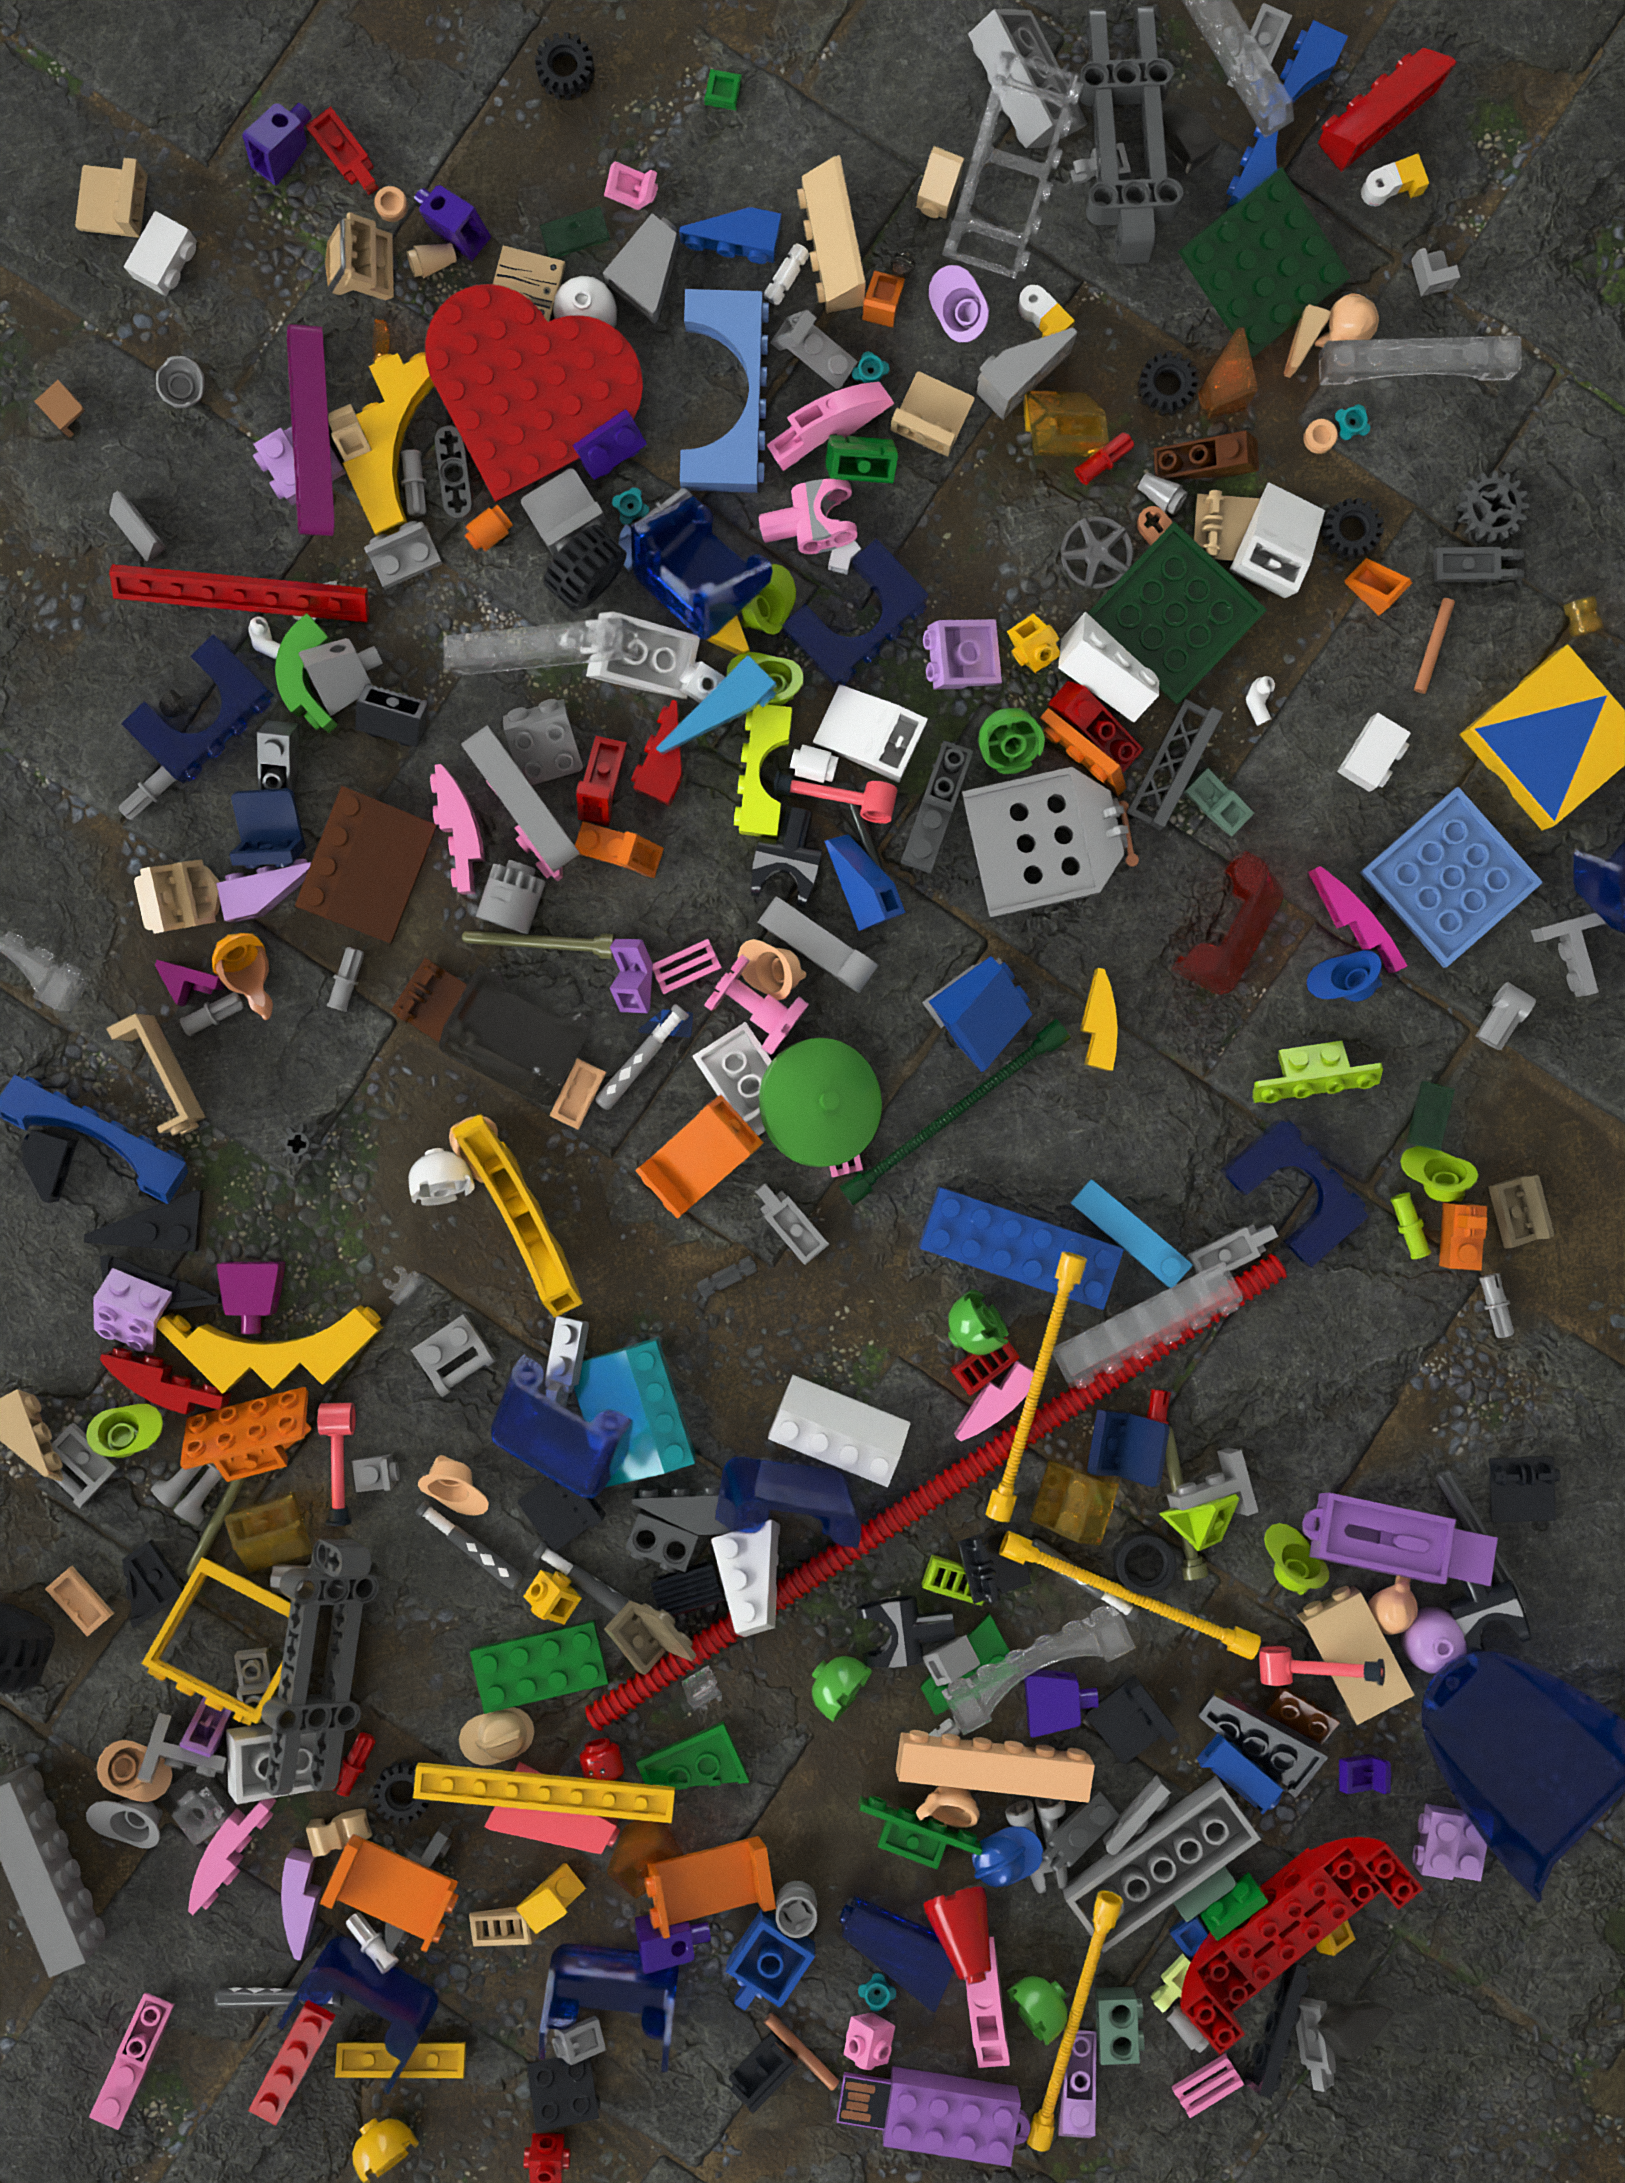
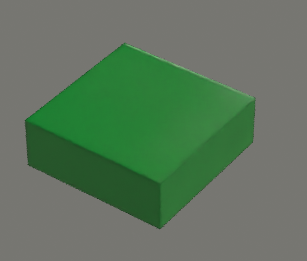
(723, 89)

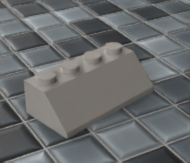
(1021, 34)

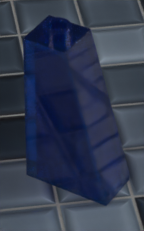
(899, 1948)

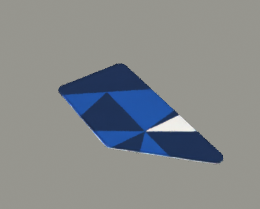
(683, 1029)

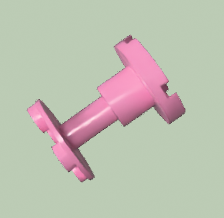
(767, 1012)

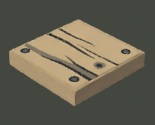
(532, 276)

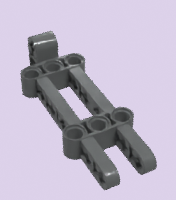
(1134, 221)
(344, 1565)

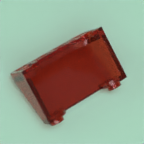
(1222, 967)

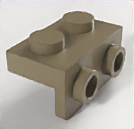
(1521, 1210)

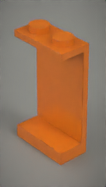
(699, 1156)
(709, 1883)
(392, 1889)

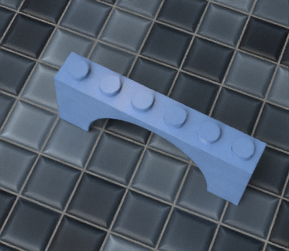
(736, 322)

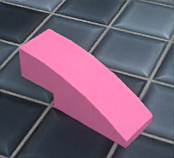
(996, 1401)

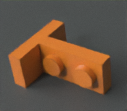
(619, 849)

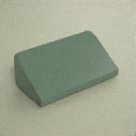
(1205, 1894)

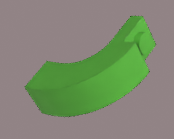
(293, 677)

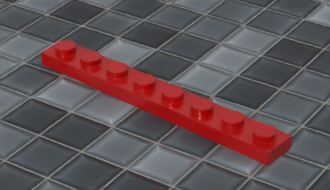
(239, 593)

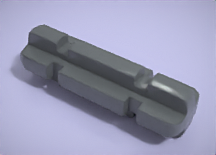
(727, 1276)

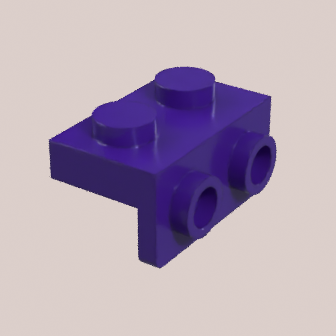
(609, 445)

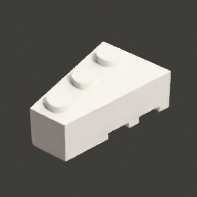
(1107, 668)
(749, 1577)

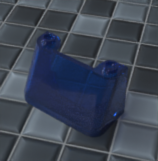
(693, 569)
(556, 1440)
(756, 1486)

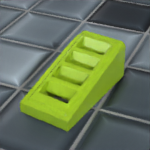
(931, 1573)

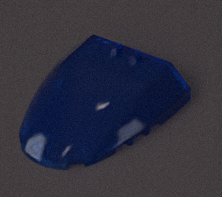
(1523, 1757)

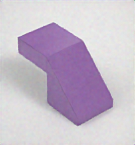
(634, 981)

